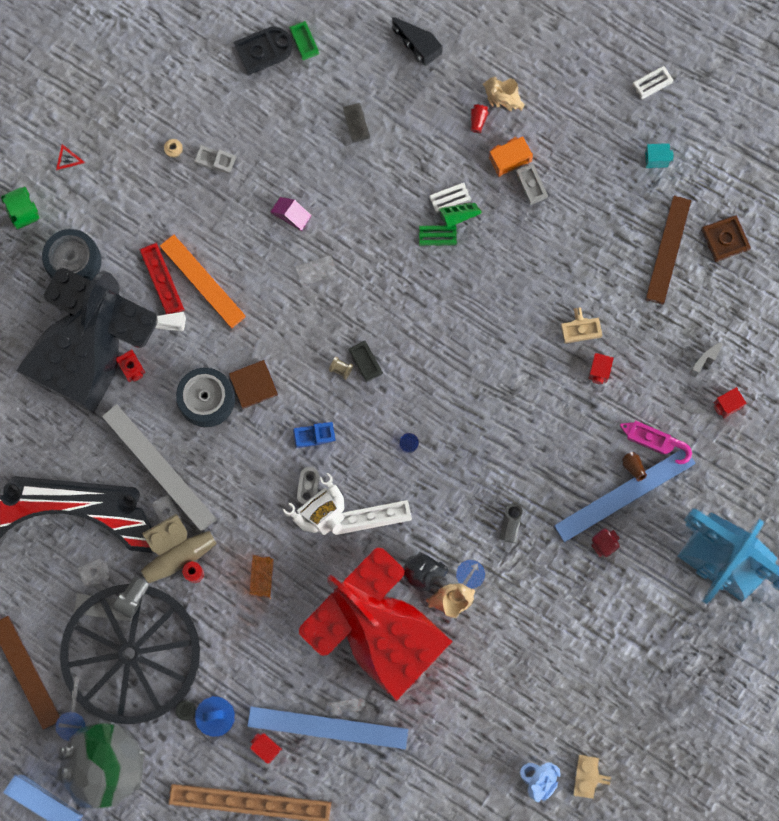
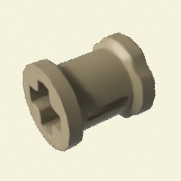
(341, 368)

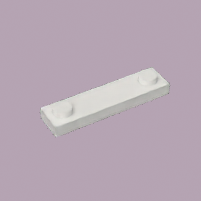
(375, 517)

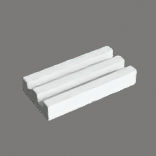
(656, 88)
(467, 198)

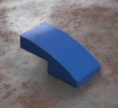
(314, 435)

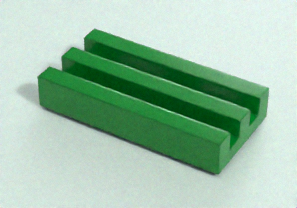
(437, 235)

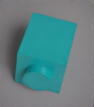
(658, 155)

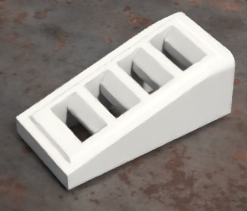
(171, 322)

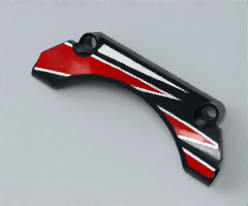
(95, 502)

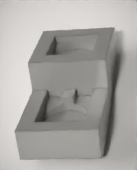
(215, 160)
(708, 357)

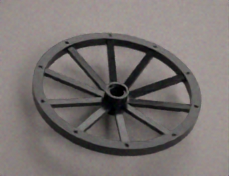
(159, 711)

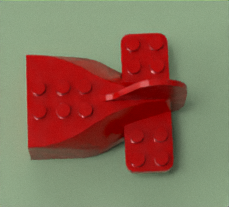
(384, 633)

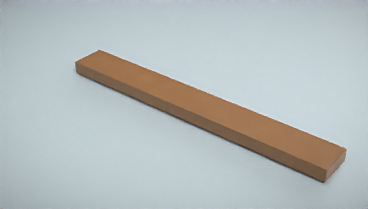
(249, 803)

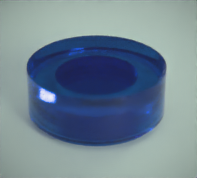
(409, 443)

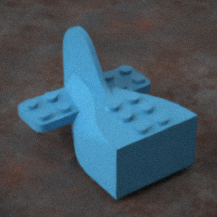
(728, 555)

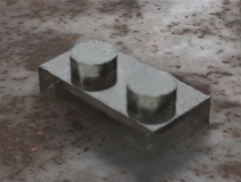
(356, 122)

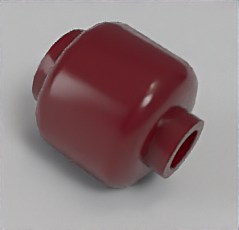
(605, 542)

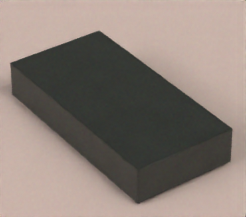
(365, 361)

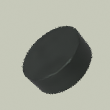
(185, 710)

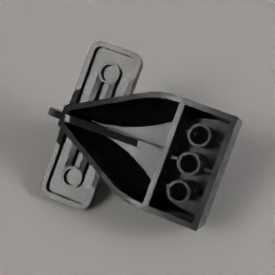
(81, 350)

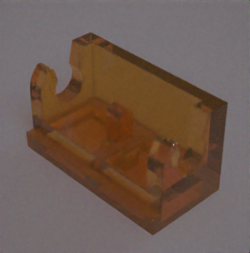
(261, 576)

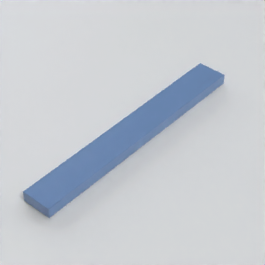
(622, 496)
(328, 728)

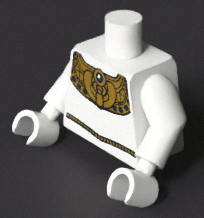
(320, 512)

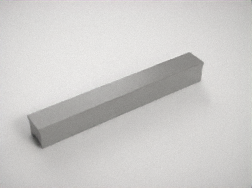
(159, 468)

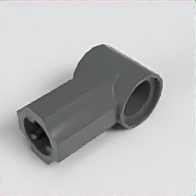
(510, 525)
(129, 601)

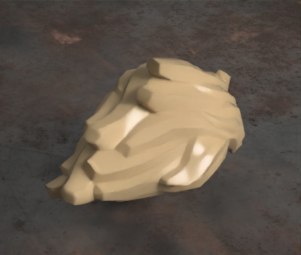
(503, 93)
(452, 599)

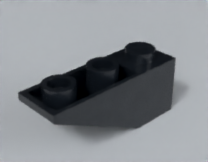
(421, 42)

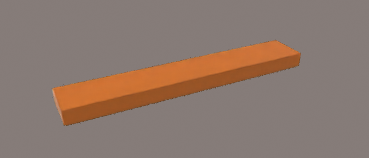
(202, 281)

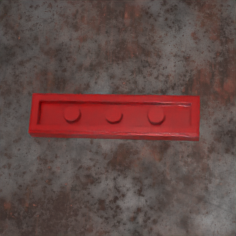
(161, 279)

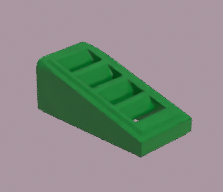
(458, 213)

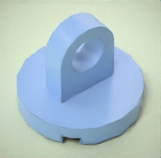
(543, 781)

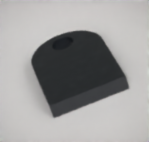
(262, 49)

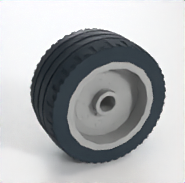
(207, 411)

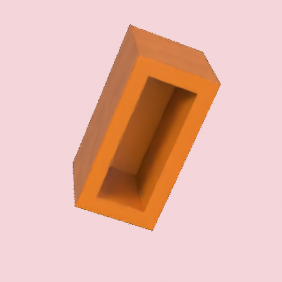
(510, 156)

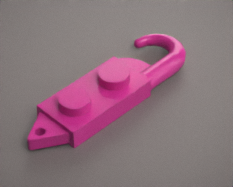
(655, 439)

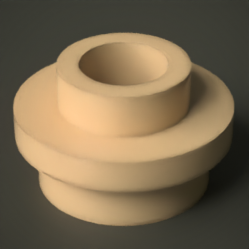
(177, 151)

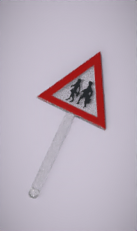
(65, 159)

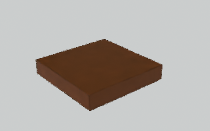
(725, 238)
(253, 384)

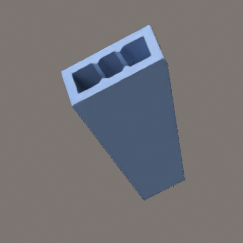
(40, 800)

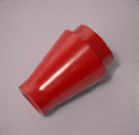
(478, 117)

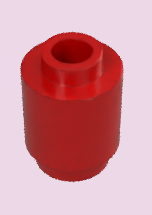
(195, 578)

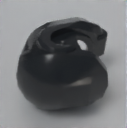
(422, 570)

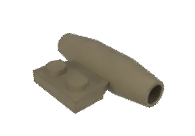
(173, 548)

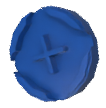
(215, 716)

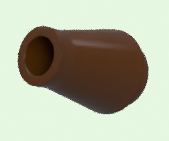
(633, 464)

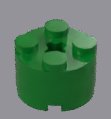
(20, 208)

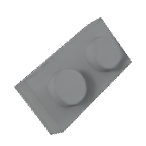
(531, 184)

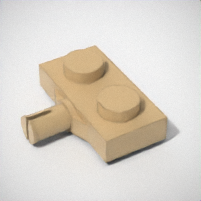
(581, 328)
(588, 777)

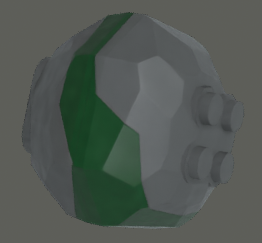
(101, 766)

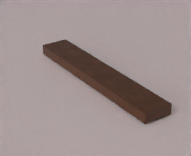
(668, 250)
(27, 674)

